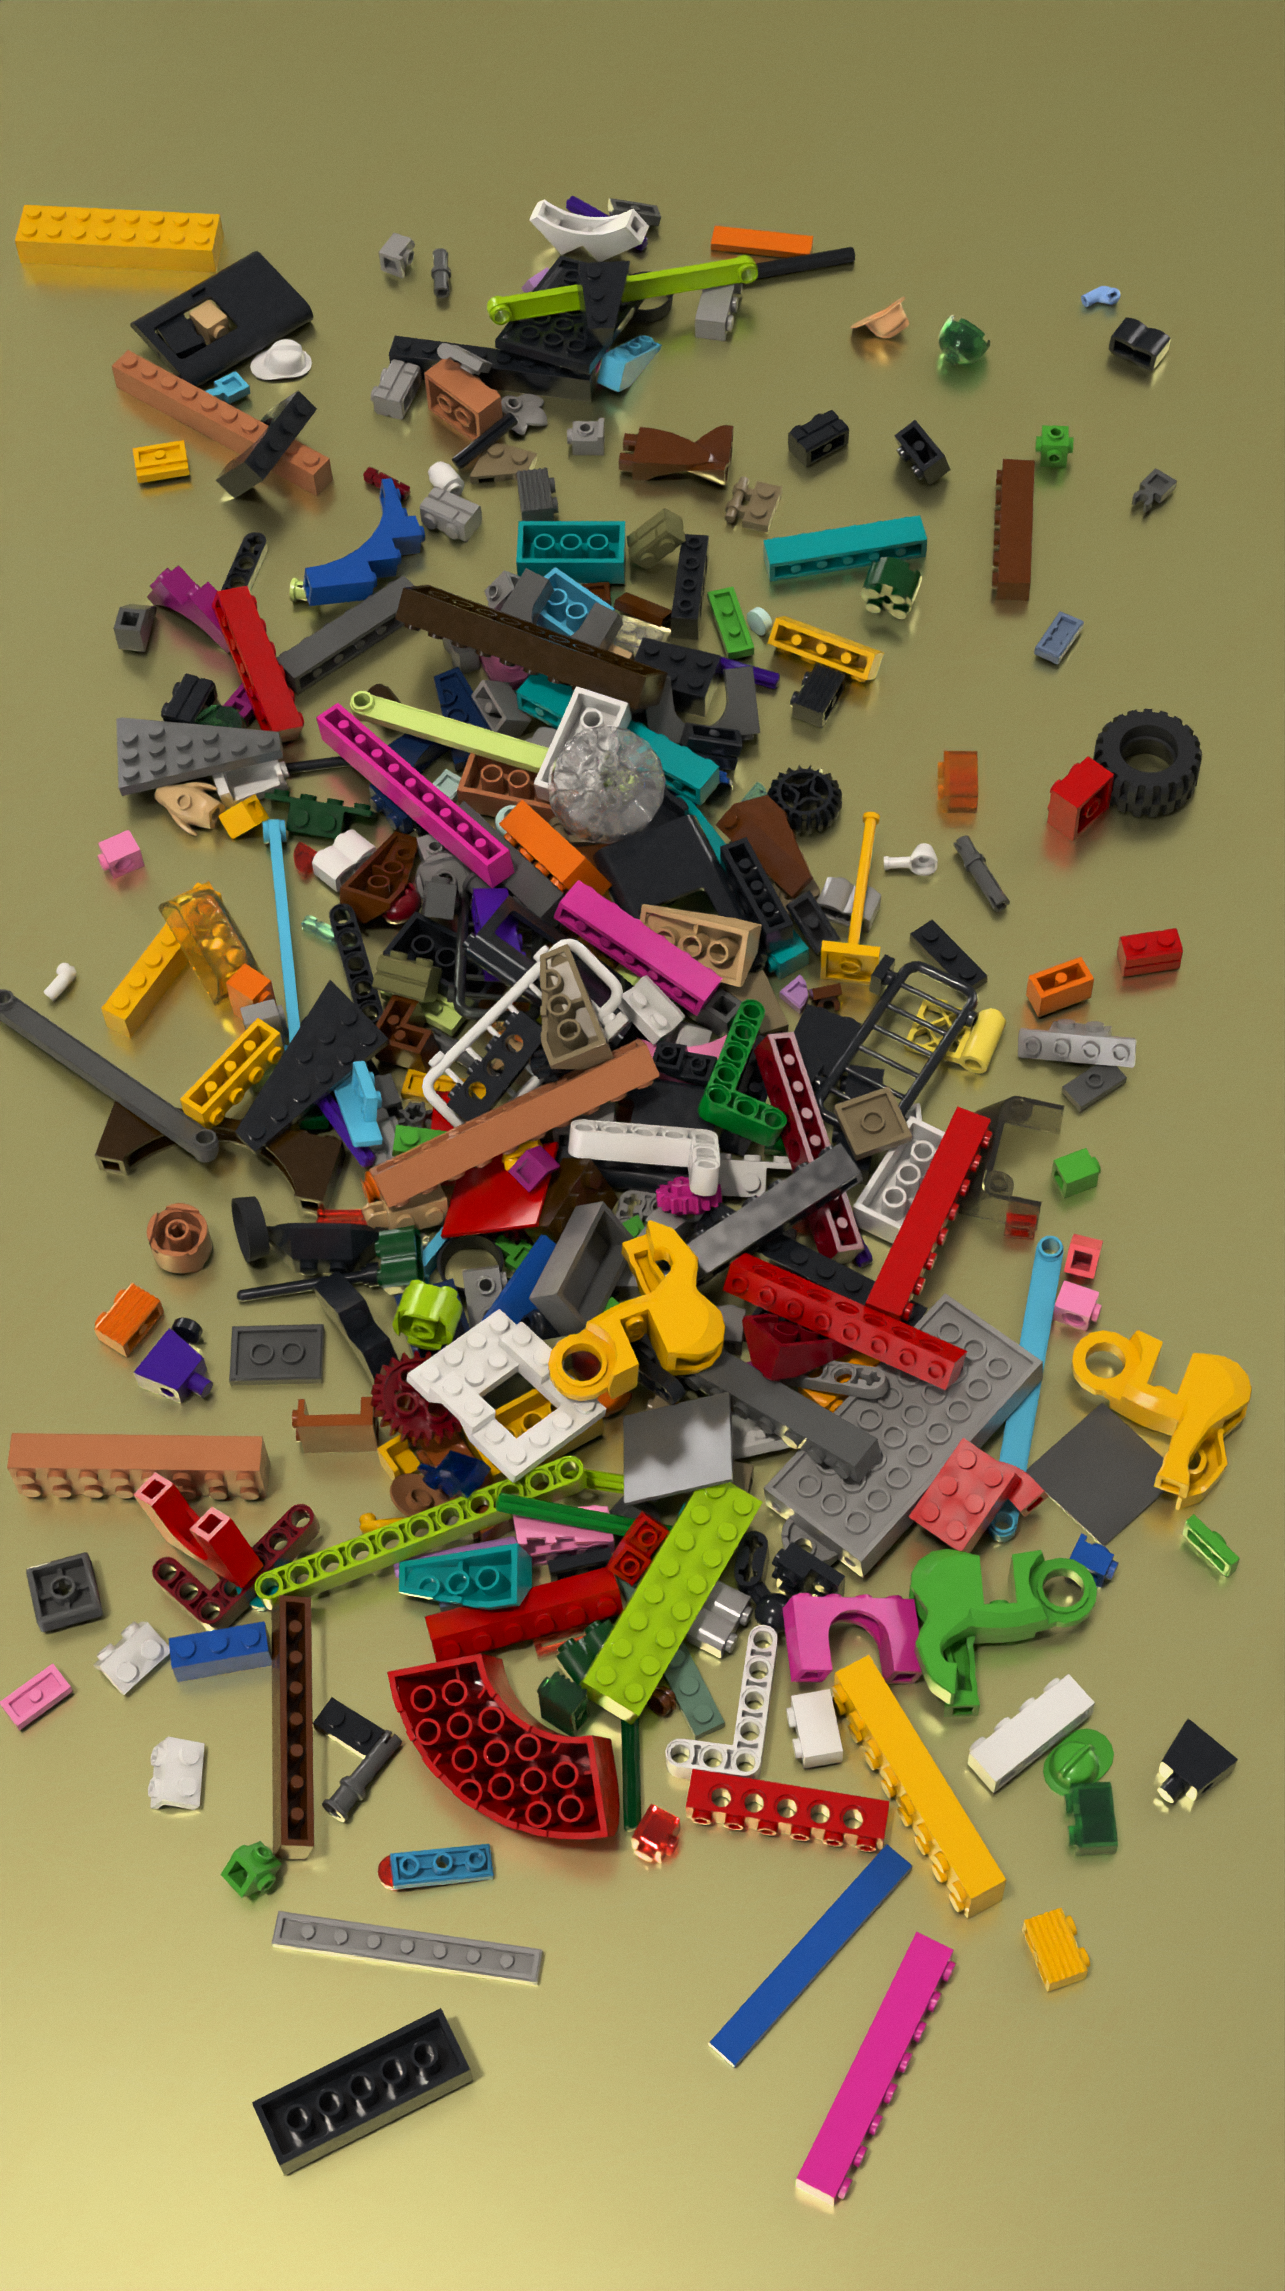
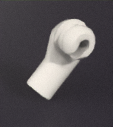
(65, 976)

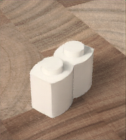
(342, 859)

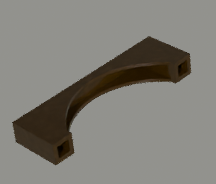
(305, 1159)

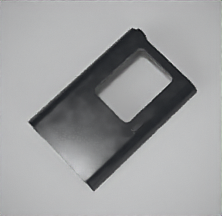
(251, 296)
(667, 866)
(510, 965)
(658, 1104)

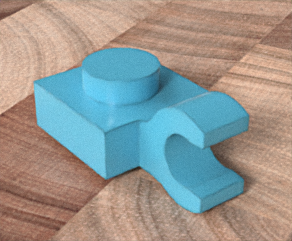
(230, 388)

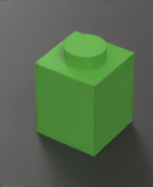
(1075, 1172)

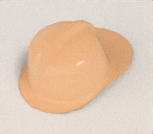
(887, 321)

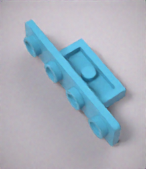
(359, 1106)

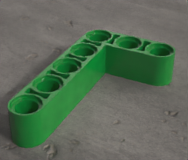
(721, 1101)

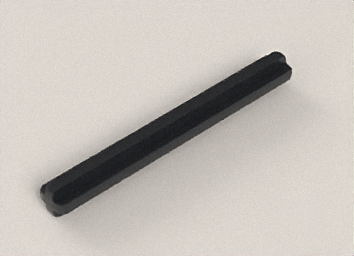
(805, 262)

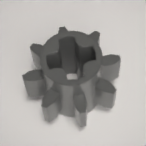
(415, 1116)

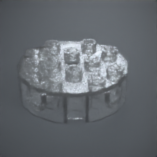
(622, 762)

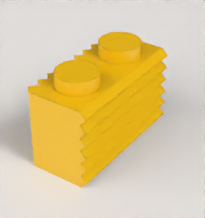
(1055, 1949)

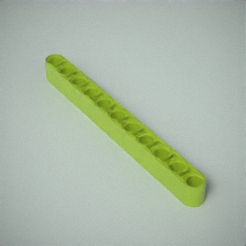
(405, 1531)

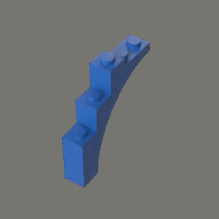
(357, 573)

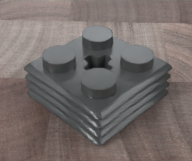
(46, 1590)

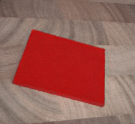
(494, 1200)

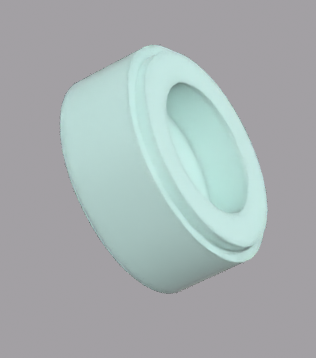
(759, 621)

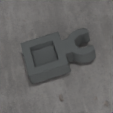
(1154, 487)

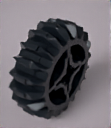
(800, 791)

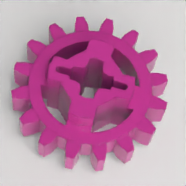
(680, 1199)

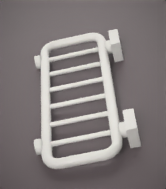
(440, 1063)

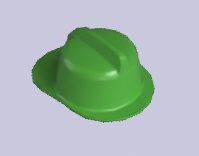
(1078, 1759)

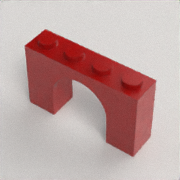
(208, 1539)

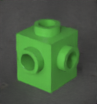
(1054, 446)
(251, 1869)

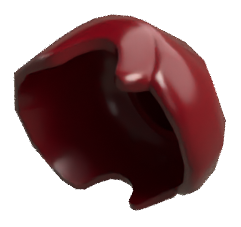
(404, 907)

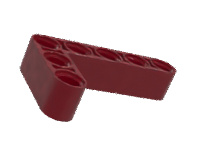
(218, 1597)

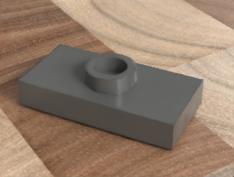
(1093, 1085)

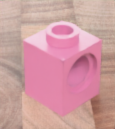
(120, 854)
(1076, 1306)

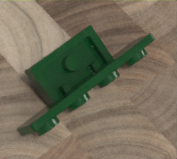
(315, 817)

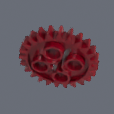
(418, 1421)

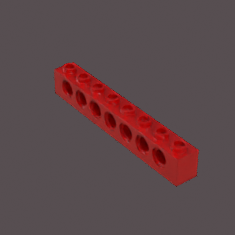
(845, 1321)

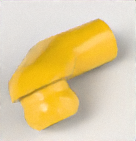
(510, 1159)
(369, 1523)

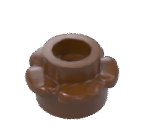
(662, 1701)

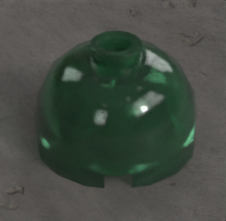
(962, 342)

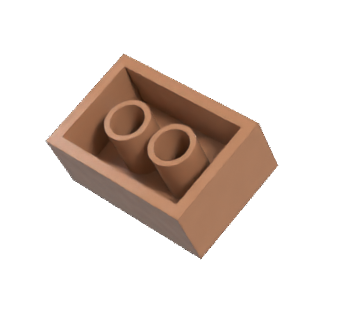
(461, 399)

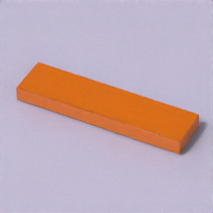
(760, 242)

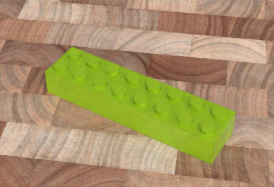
(668, 1599)

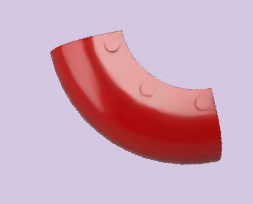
(501, 1756)

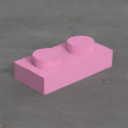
(36, 1696)

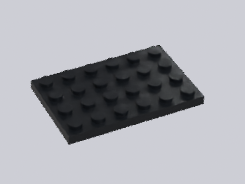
(559, 336)

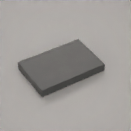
(277, 1354)

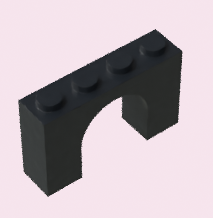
(253, 465)

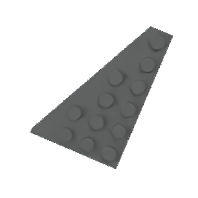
(173, 752)

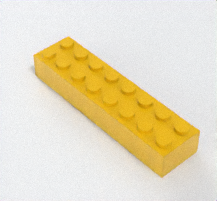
(119, 238)
(918, 1788)

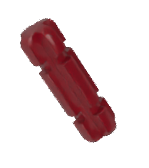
(372, 476)

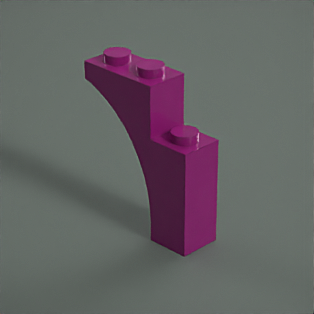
(183, 595)

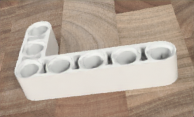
(651, 1145)
(747, 1719)

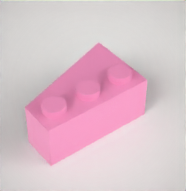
(548, 1539)

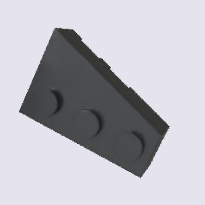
(600, 299)

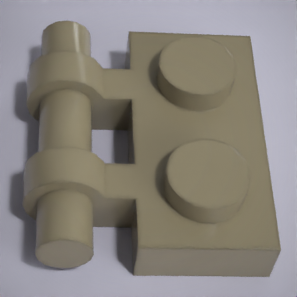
(761, 507)

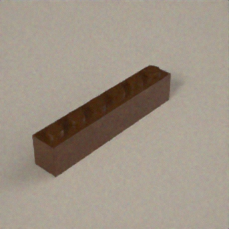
(1015, 530)

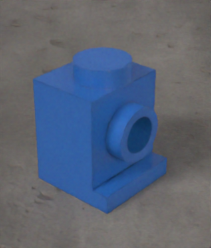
(1096, 1559)

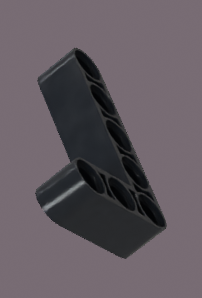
(353, 958)

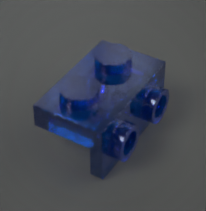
(455, 1474)

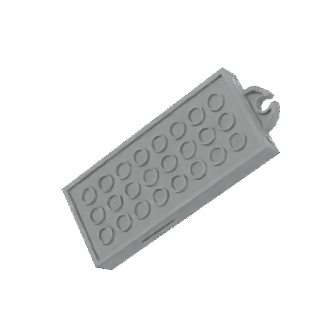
(916, 1436)

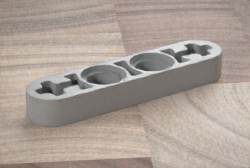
(853, 1387)

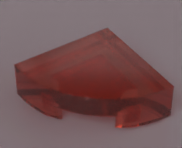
(303, 859)

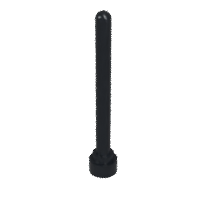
(367, 1275)

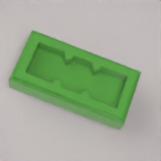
(1211, 1545)

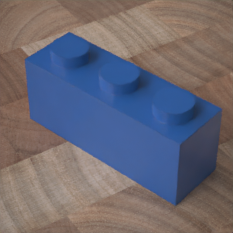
(220, 1651)

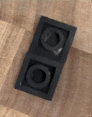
(686, 1066)

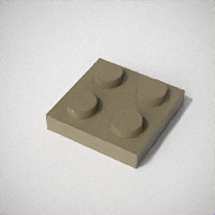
(872, 1123)

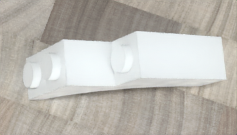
(599, 235)

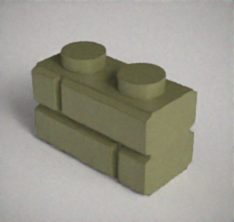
(656, 538)
(406, 977)

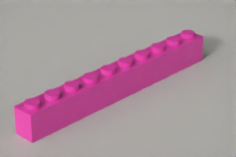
(416, 795)

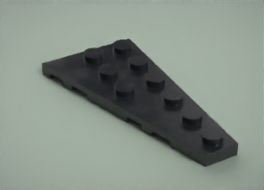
(311, 1067)

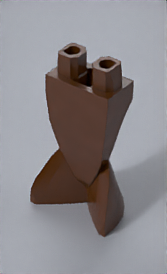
(665, 453)

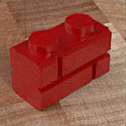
(1149, 952)

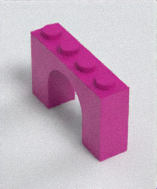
(888, 1620)

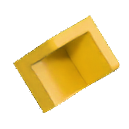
(243, 816)
(397, 1458)

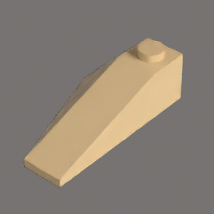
(713, 940)

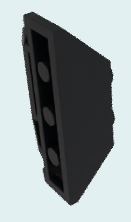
(324, 1246)

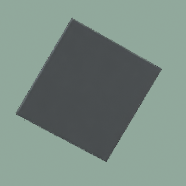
(678, 1448)
(1100, 1474)

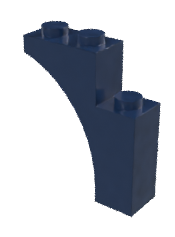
(419, 755)

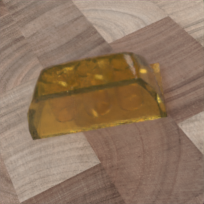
(208, 938)

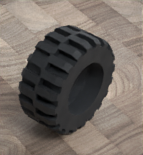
(1153, 735)

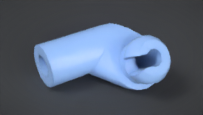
(1101, 295)

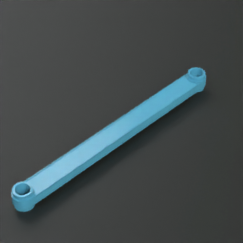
(275, 833)
(1034, 1339)

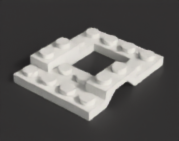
(481, 1362)

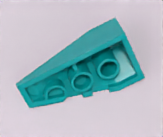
(472, 1578)

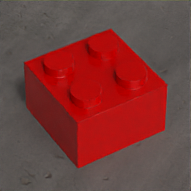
(1080, 798)

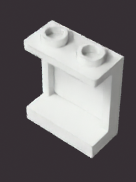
(256, 779)

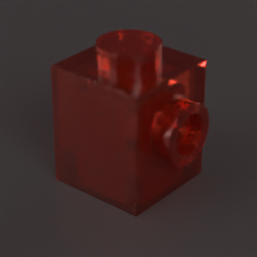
(656, 1835)

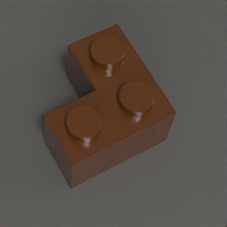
(408, 1041)

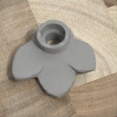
(526, 411)

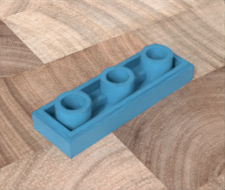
(421, 1868)

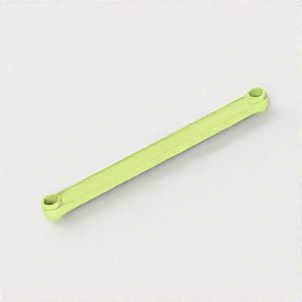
(448, 731)

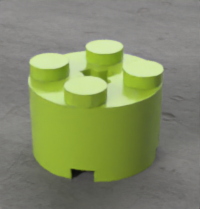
(428, 1315)

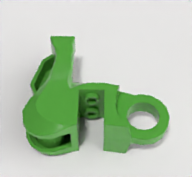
(954, 1615)

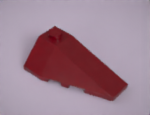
(786, 1347)

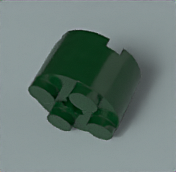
(891, 587)

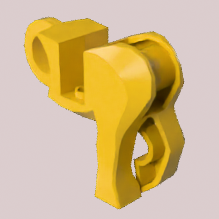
(677, 1318)
(1197, 1417)

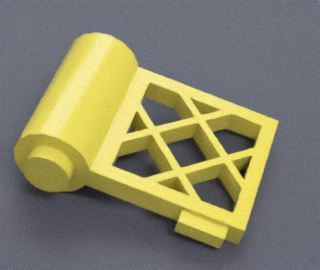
(975, 1046)

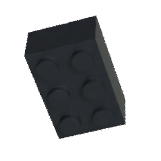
(691, 671)

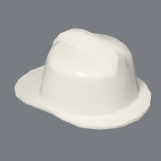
(281, 361)

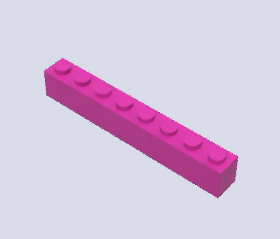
(874, 2070)

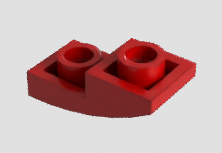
(636, 1547)

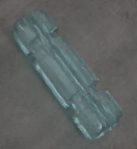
(321, 930)

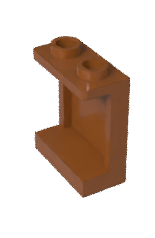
(337, 1431)

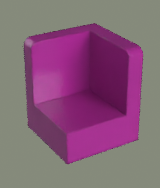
(533, 1167)

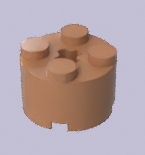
(179, 1238)

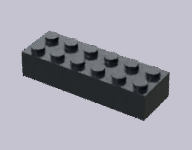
(362, 2091)

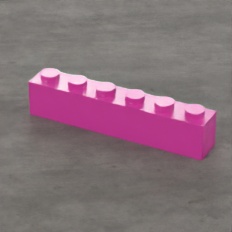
(637, 947)

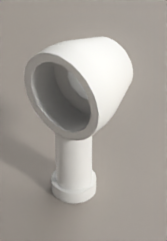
(921, 862)

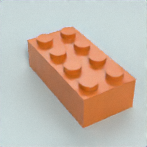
(550, 850)

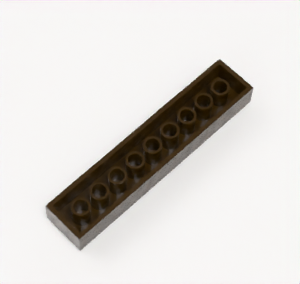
(529, 646)

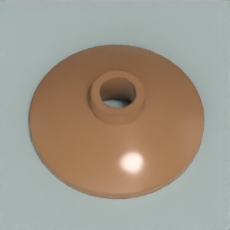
(413, 1495)

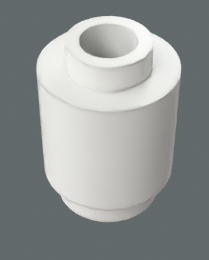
(446, 478)

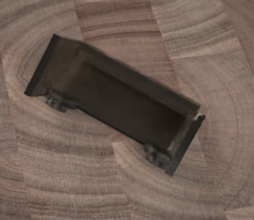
(992, 1190)

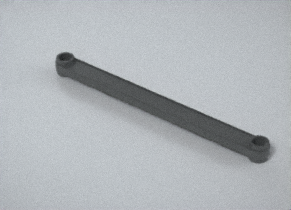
(108, 1078)

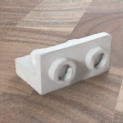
(650, 1010)

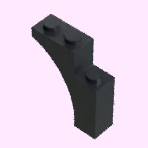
(355, 1321)

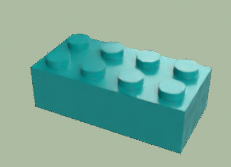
(578, 548)

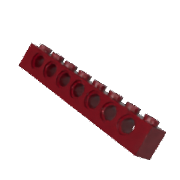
(805, 1138)

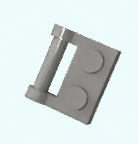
(470, 361)

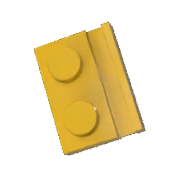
(161, 461)

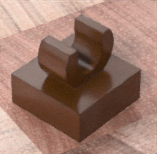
(826, 993)

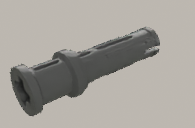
(353, 1787)

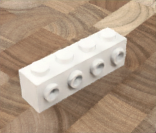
(1030, 1732)

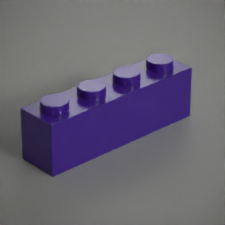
(484, 904)

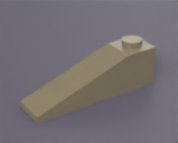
(569, 1021)

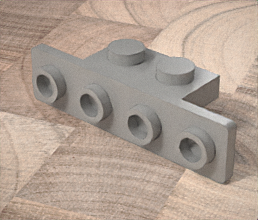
(1077, 1043)

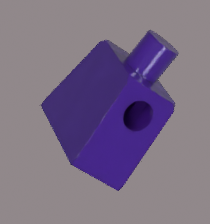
(173, 1369)

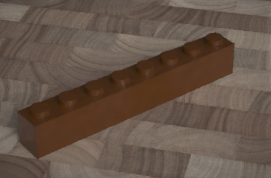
(292, 1728)

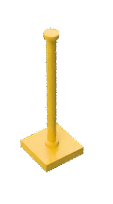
(850, 960)

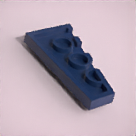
(457, 703)

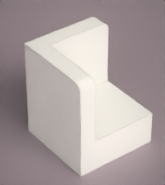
(689, 1035)

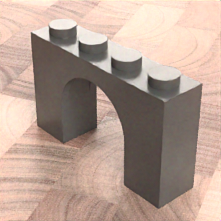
(532, 595)
(739, 712)

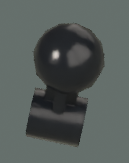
(769, 1604)

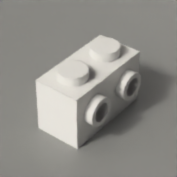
(816, 1729)

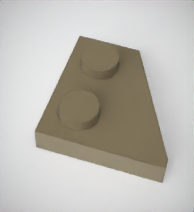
(502, 463)

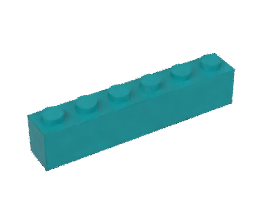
(844, 548)

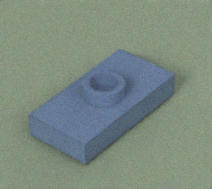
(1059, 637)

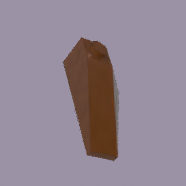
(771, 839)
(380, 878)

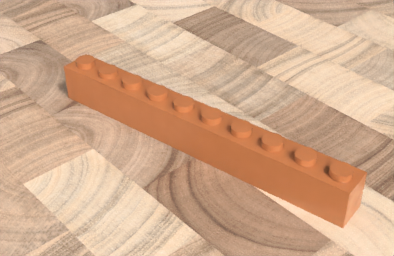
(216, 419)
(513, 1124)

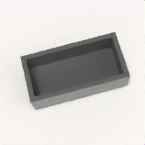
(582, 1269)

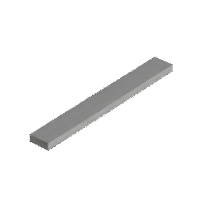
(407, 1948)

